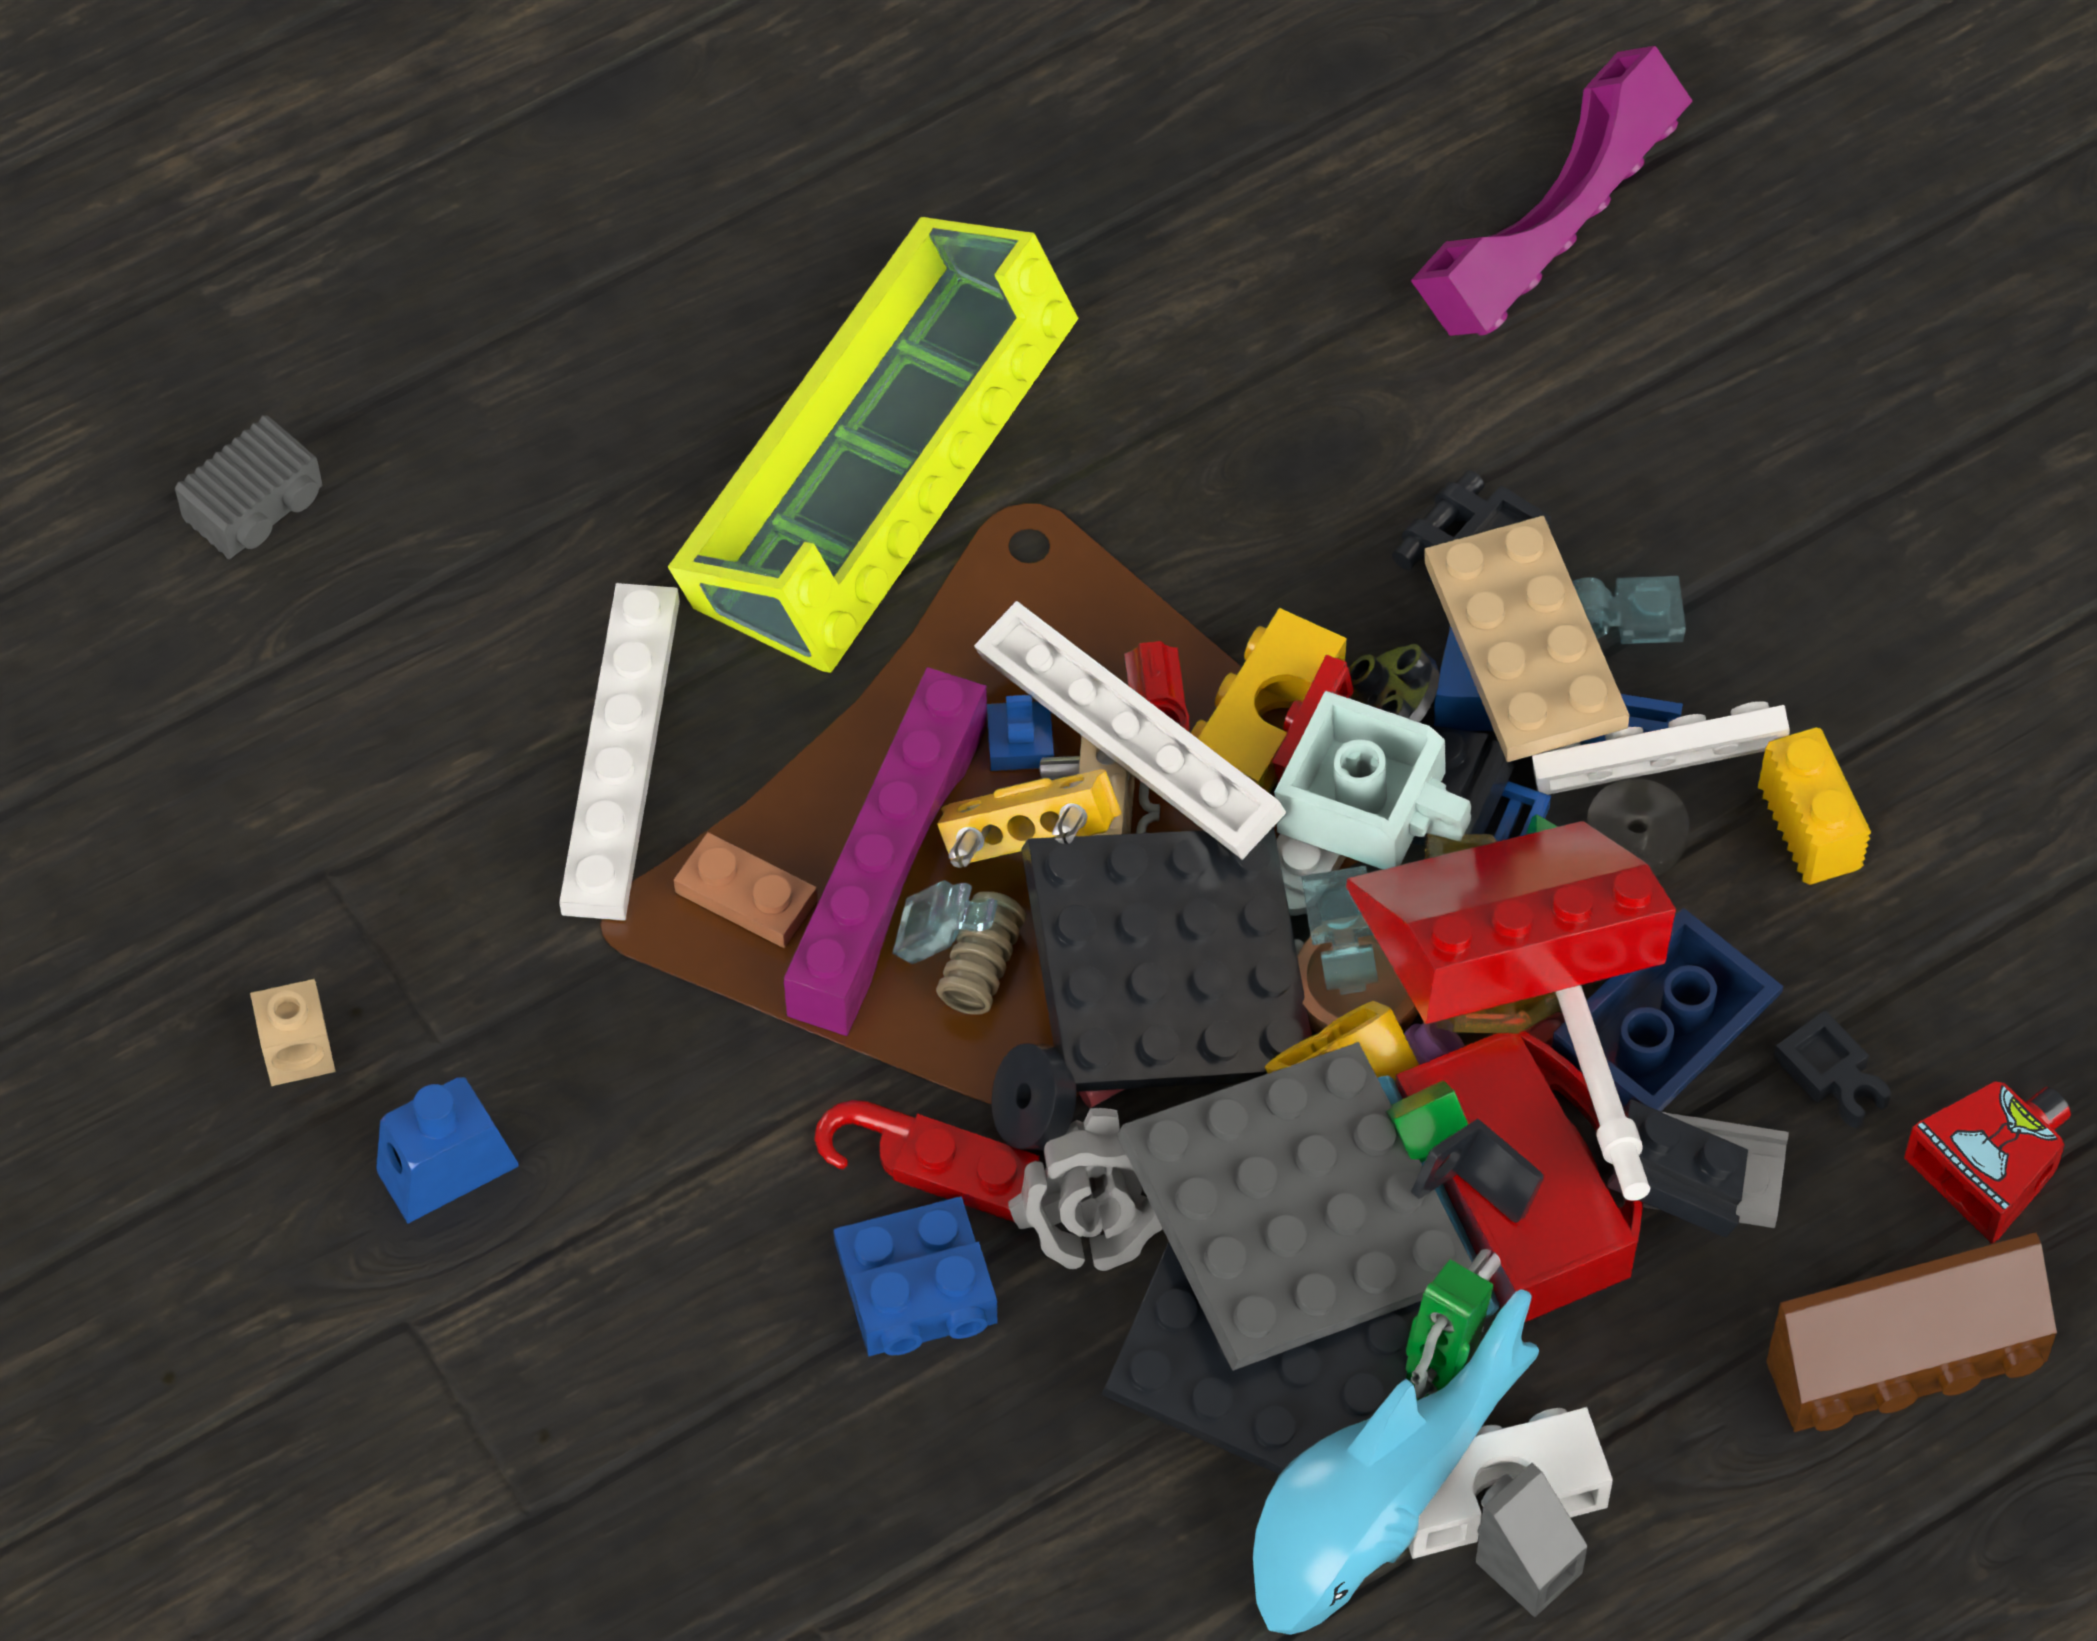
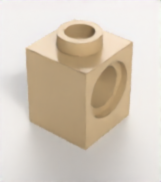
(292, 1032)

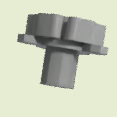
(1088, 1190)

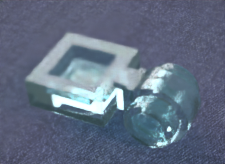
(1642, 608)
(1338, 920)

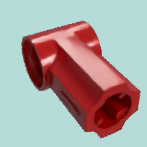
(1156, 675)

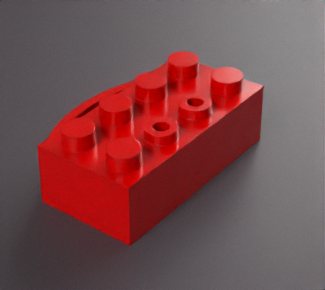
(1573, 1231)

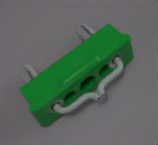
(1449, 1323)

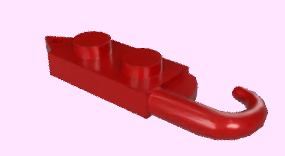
(933, 1155)

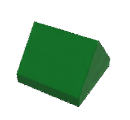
(1427, 1119)

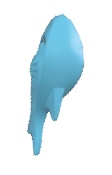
(1362, 1489)

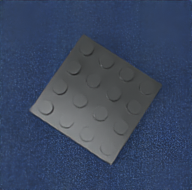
(1292, 1204)

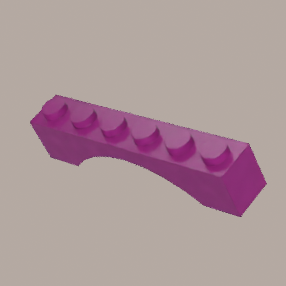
(1621, 118)
(854, 912)

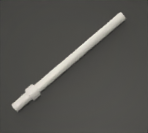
(1616, 1134)

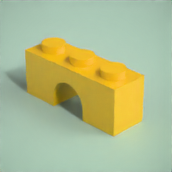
(1275, 674)

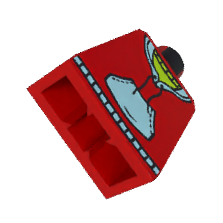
(1990, 1153)

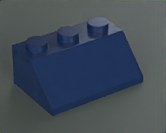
(1675, 1016)

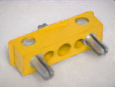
(1057, 808)

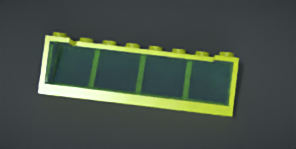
(877, 439)

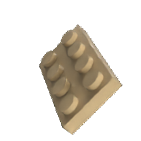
(1526, 639)

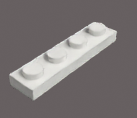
(1685, 743)

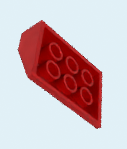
(1515, 919)

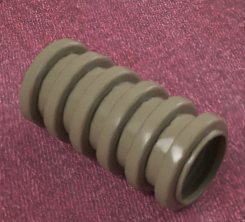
(981, 957)

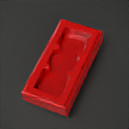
(1331, 677)

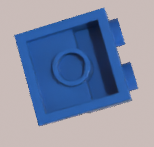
(916, 1277)

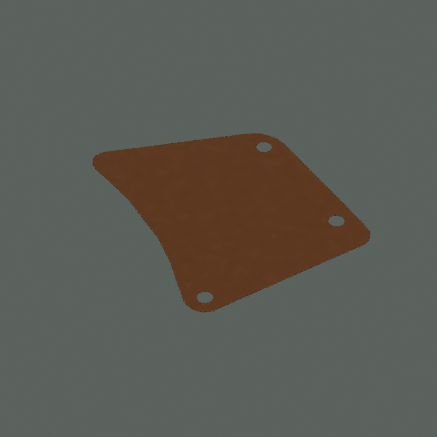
(814, 801)

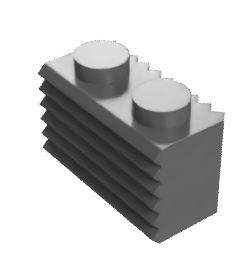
(249, 487)

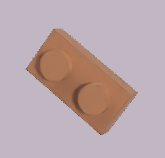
(745, 890)

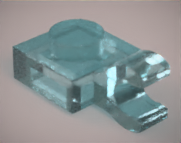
(936, 916)

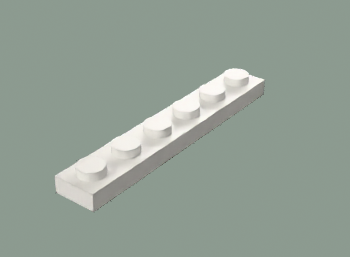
(1130, 730)
(619, 752)

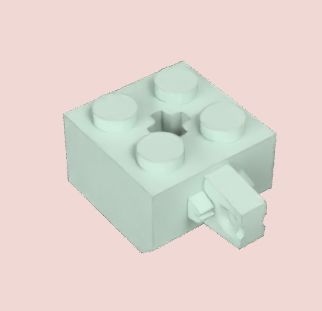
(1367, 784)

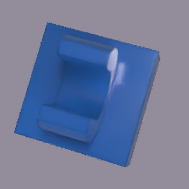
(1019, 733)

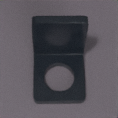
(1486, 1165)

